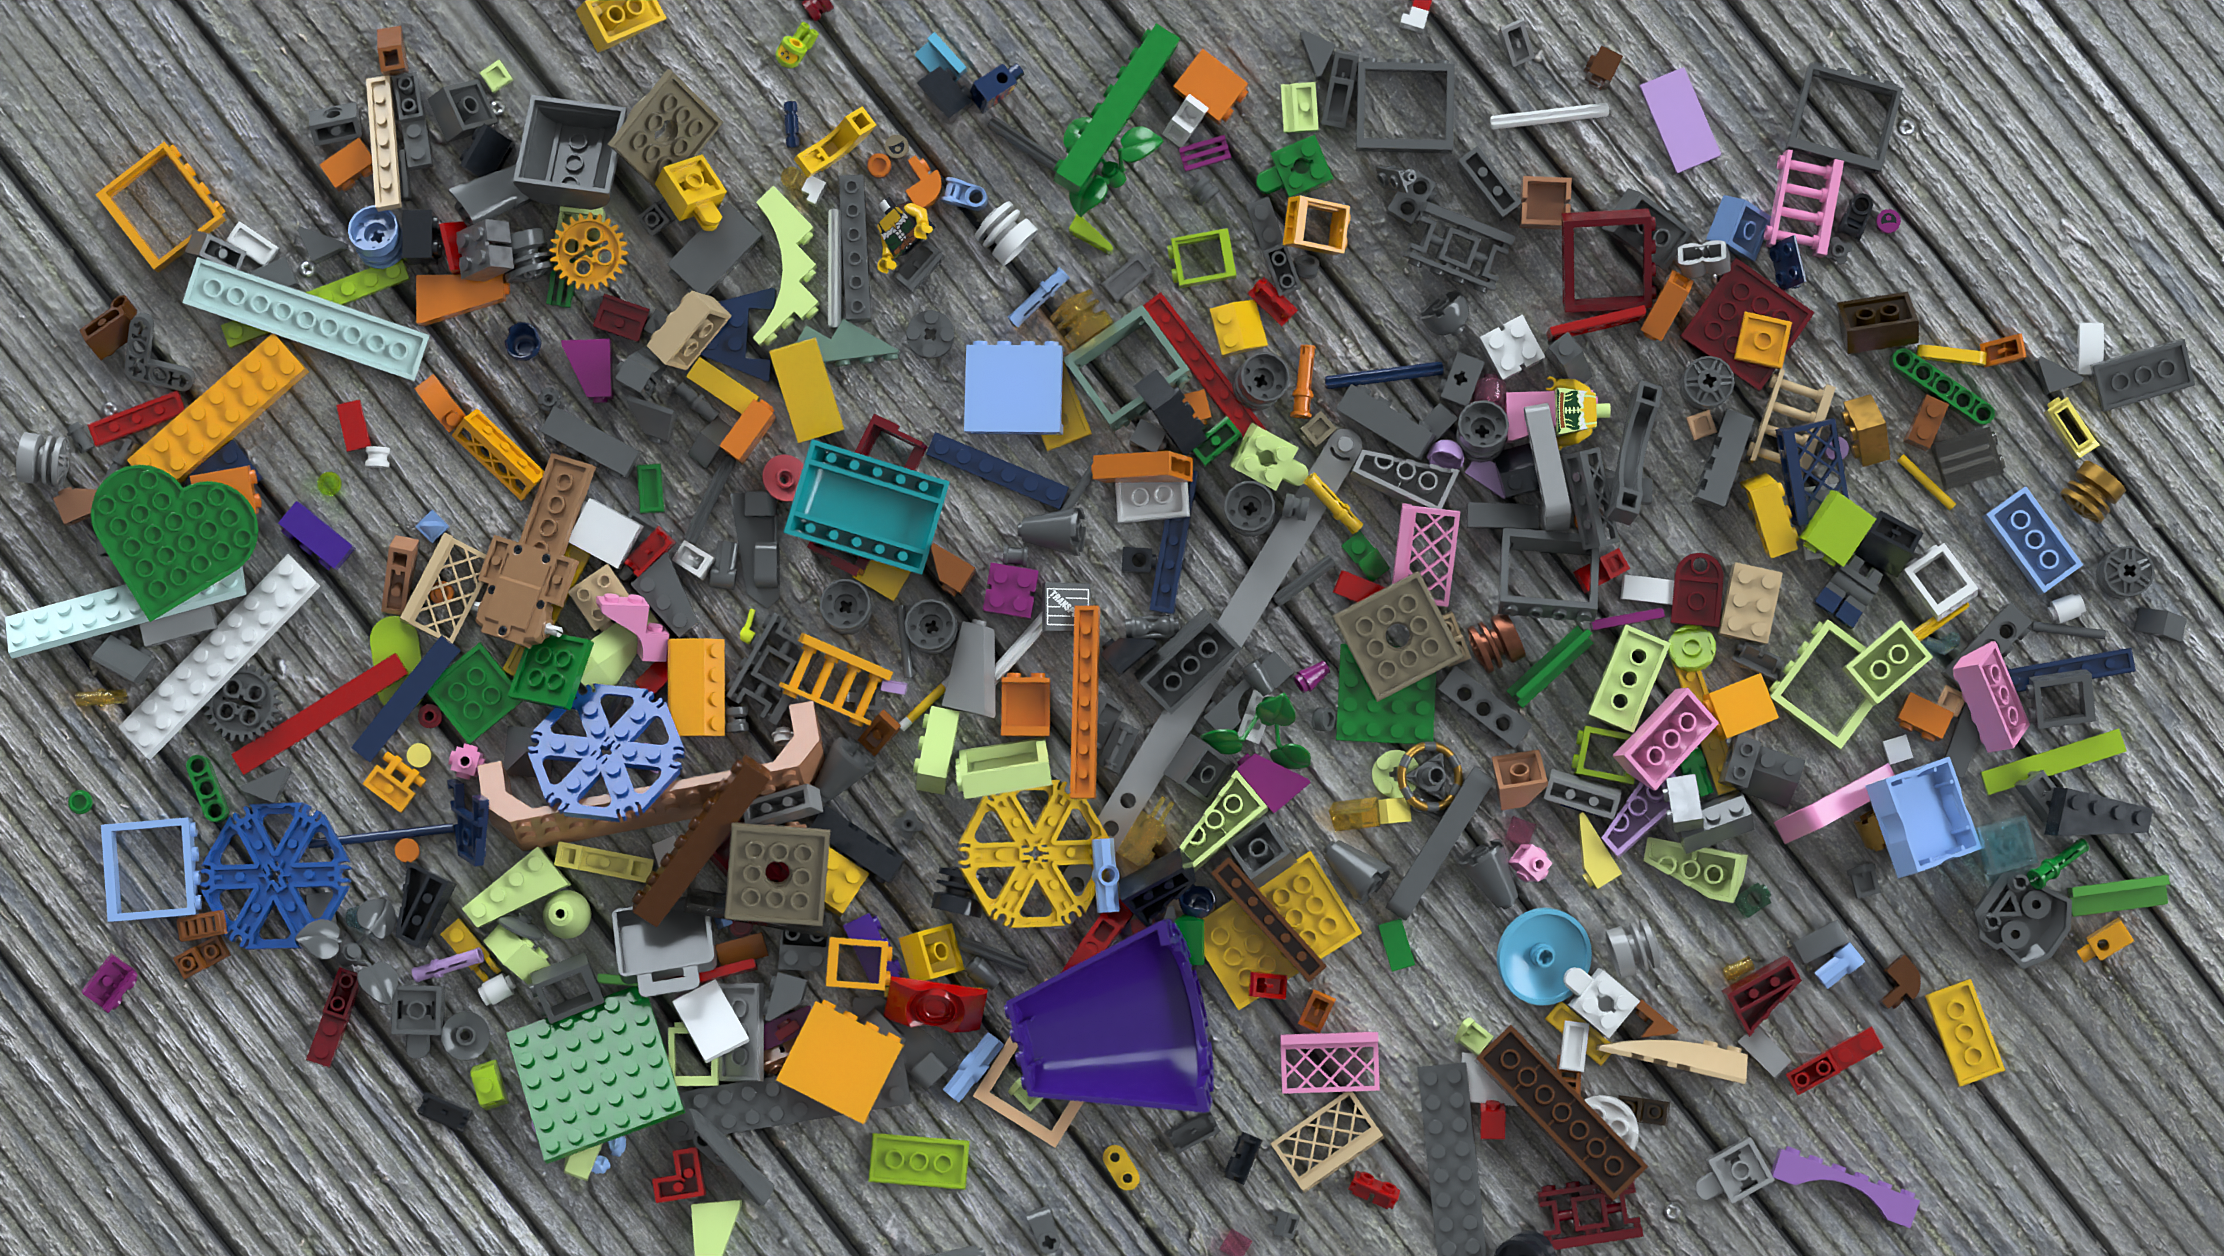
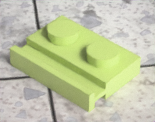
(1299, 107)

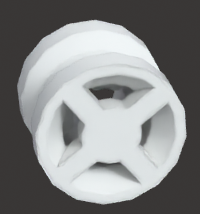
(377, 457)

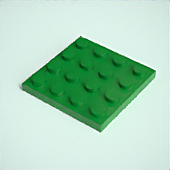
(1397, 719)

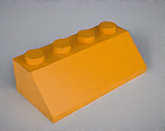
(697, 686)

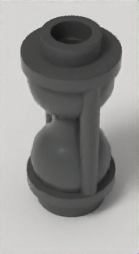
(1140, 627)

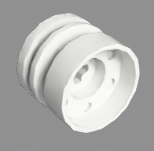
(1006, 233)

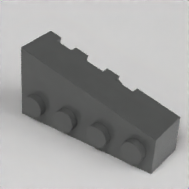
(1723, 460)

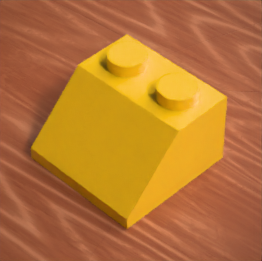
(1238, 327)
(931, 953)

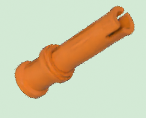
(1303, 393)

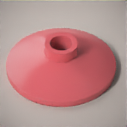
(786, 467)

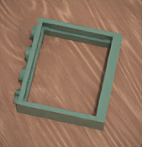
(1106, 340)

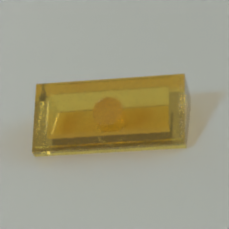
(1355, 814)

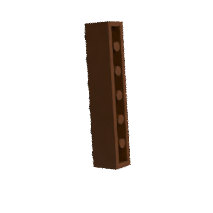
(1268, 920)

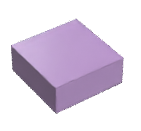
(894, 686)

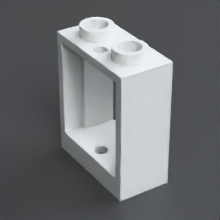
(1954, 601)

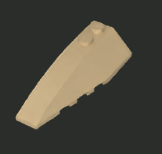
(1687, 1056)

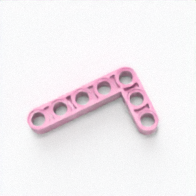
(1830, 807)

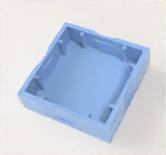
(1923, 817)

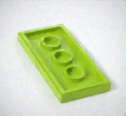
(919, 1161)

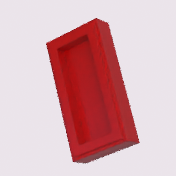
(353, 425)

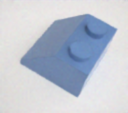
(1739, 226)

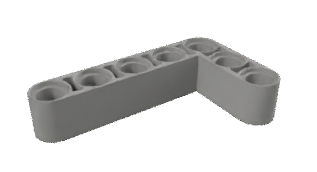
(1548, 466)

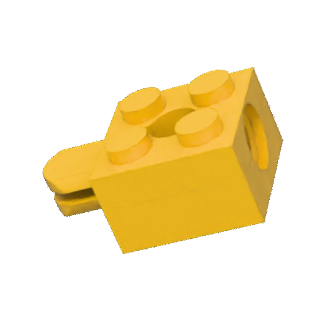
(692, 191)

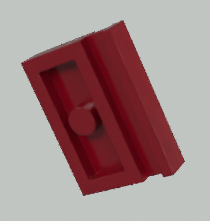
(621, 318)

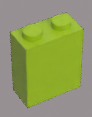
(1836, 529)

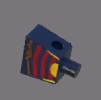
(988, 90)

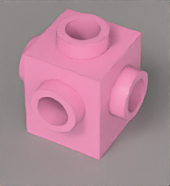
(471, 769)
(1530, 863)

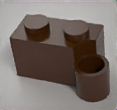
(110, 329)

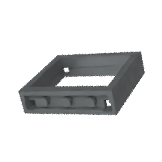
(1863, 82)
(1404, 145)
(1539, 607)

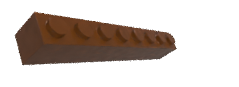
(701, 840)

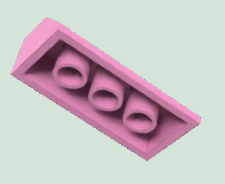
(1991, 698)
(1666, 738)

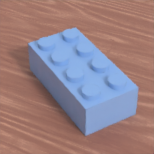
(2032, 540)

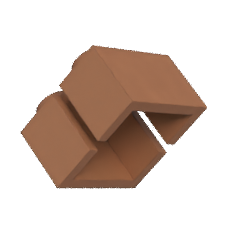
(1544, 201)

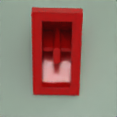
(1267, 985)

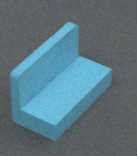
(937, 53)

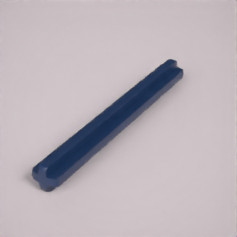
(1384, 375)

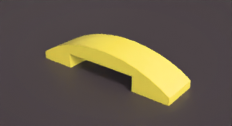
(603, 862)

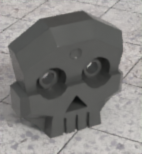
(2038, 929)

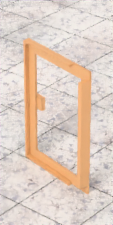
(984, 1095)

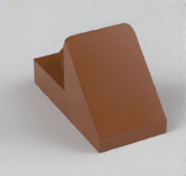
(879, 733)
(1658, 1024)

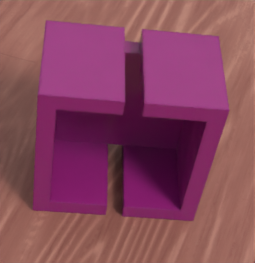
(1010, 591)

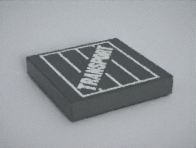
(1059, 604)

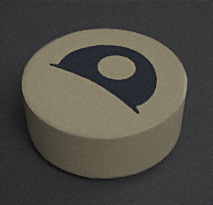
(896, 147)

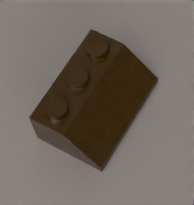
(1878, 322)

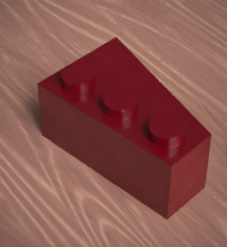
(1761, 992)

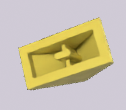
(1394, 811)

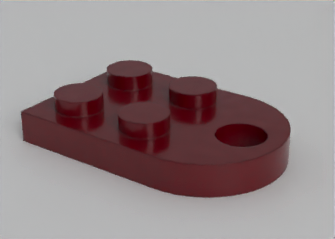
(1697, 594)

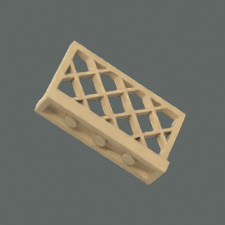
(427, 581)
(1340, 1157)

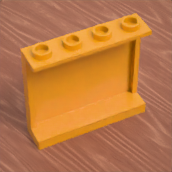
(840, 1061)

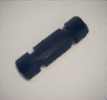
(791, 124)

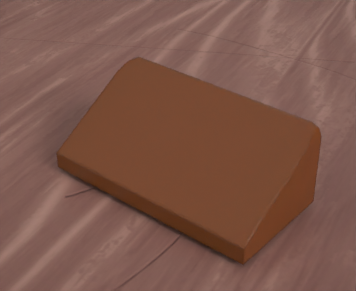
(742, 949)

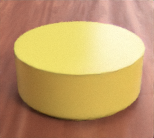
(419, 755)

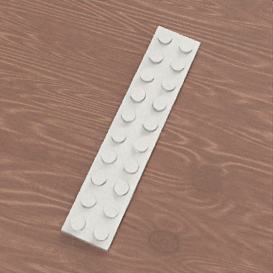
(219, 656)

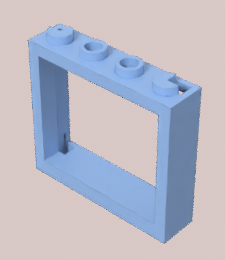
(111, 869)

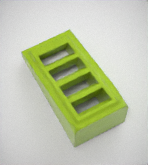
(1086, 232)

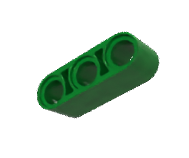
(199, 779)

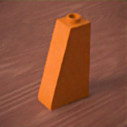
(450, 296)
(1142, 467)

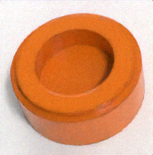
(879, 165)
(436, 595)
(407, 850)

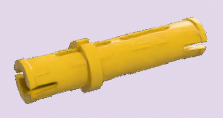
(1333, 503)

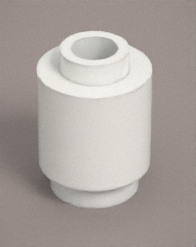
(2066, 608)
(497, 989)

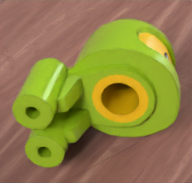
(793, 49)

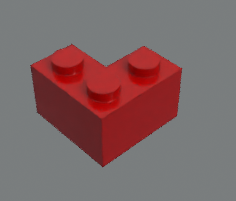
(687, 1181)

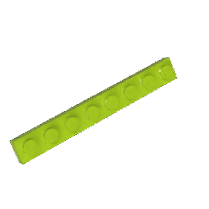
(340, 292)

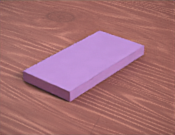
(1680, 120)

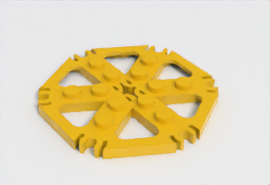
(1024, 874)

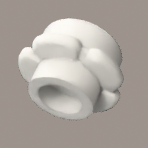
(782, 736)

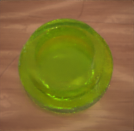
(329, 483)

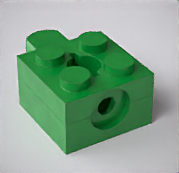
(1296, 169)

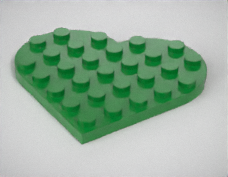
(171, 537)

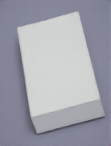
(254, 244)
(1574, 1046)

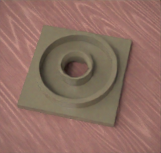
(686, 133)
(1389, 667)
(792, 901)

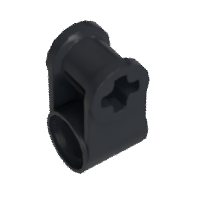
(1855, 221)

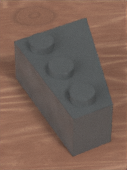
(640, 372)
(667, 596)

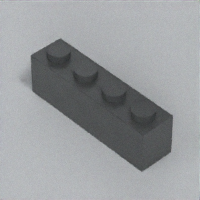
(1385, 421)
(590, 442)

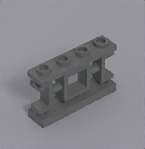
(1464, 230)
(758, 659)

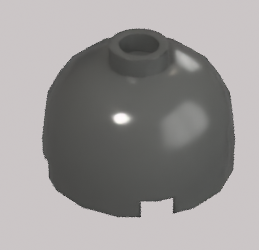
(1447, 315)

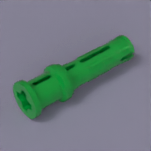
(2052, 867)

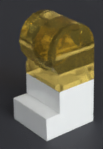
(796, 180)

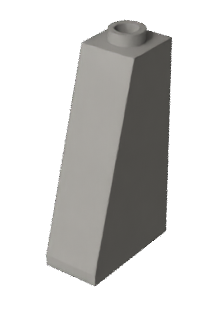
(973, 671)

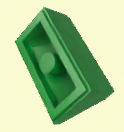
(1193, 933)

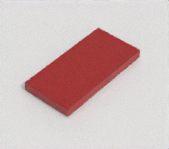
(1596, 323)

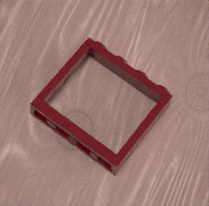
(1607, 218)

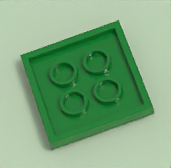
(551, 671)
(474, 693)

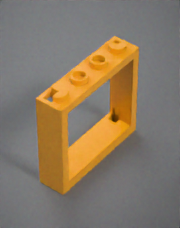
(108, 192)

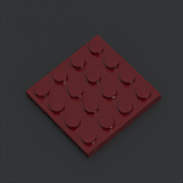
(1719, 319)

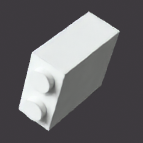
(605, 533)

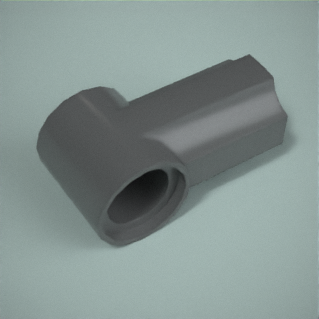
(723, 571)

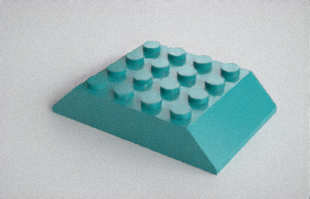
(866, 507)

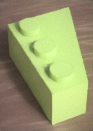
(936, 749)

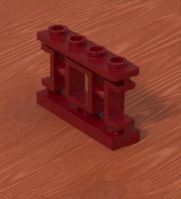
(1592, 1230)

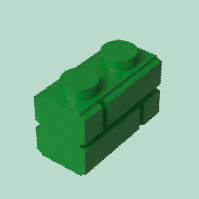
(1218, 441)

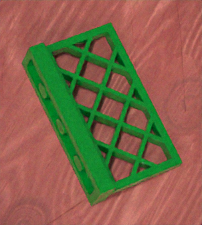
(1550, 666)

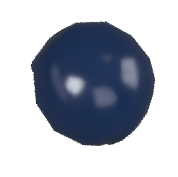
(523, 341)
(1197, 902)

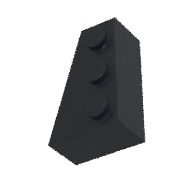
(1172, 412)
(1156, 885)
(422, 904)

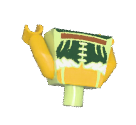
(1575, 411)

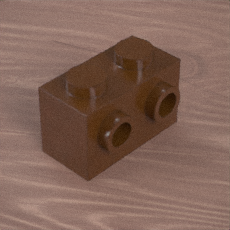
(1602, 68)

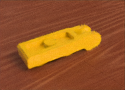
(463, 940)

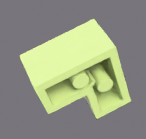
(516, 952)

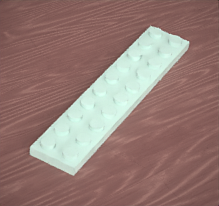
(306, 318)
(98, 615)

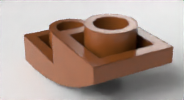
(202, 956)

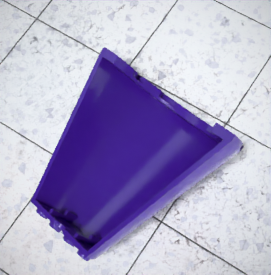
(1119, 1028)

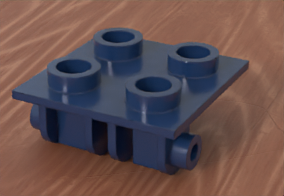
(1787, 264)

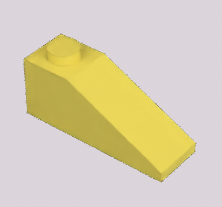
(1595, 858)

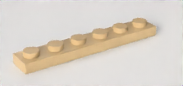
(383, 143)

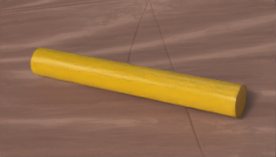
(1926, 482)

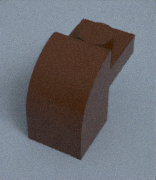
(1906, 979)

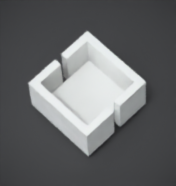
(1511, 348)

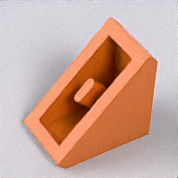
(2004, 350)
(1316, 1010)

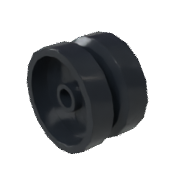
(1526, 1244)

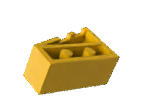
(1770, 514)

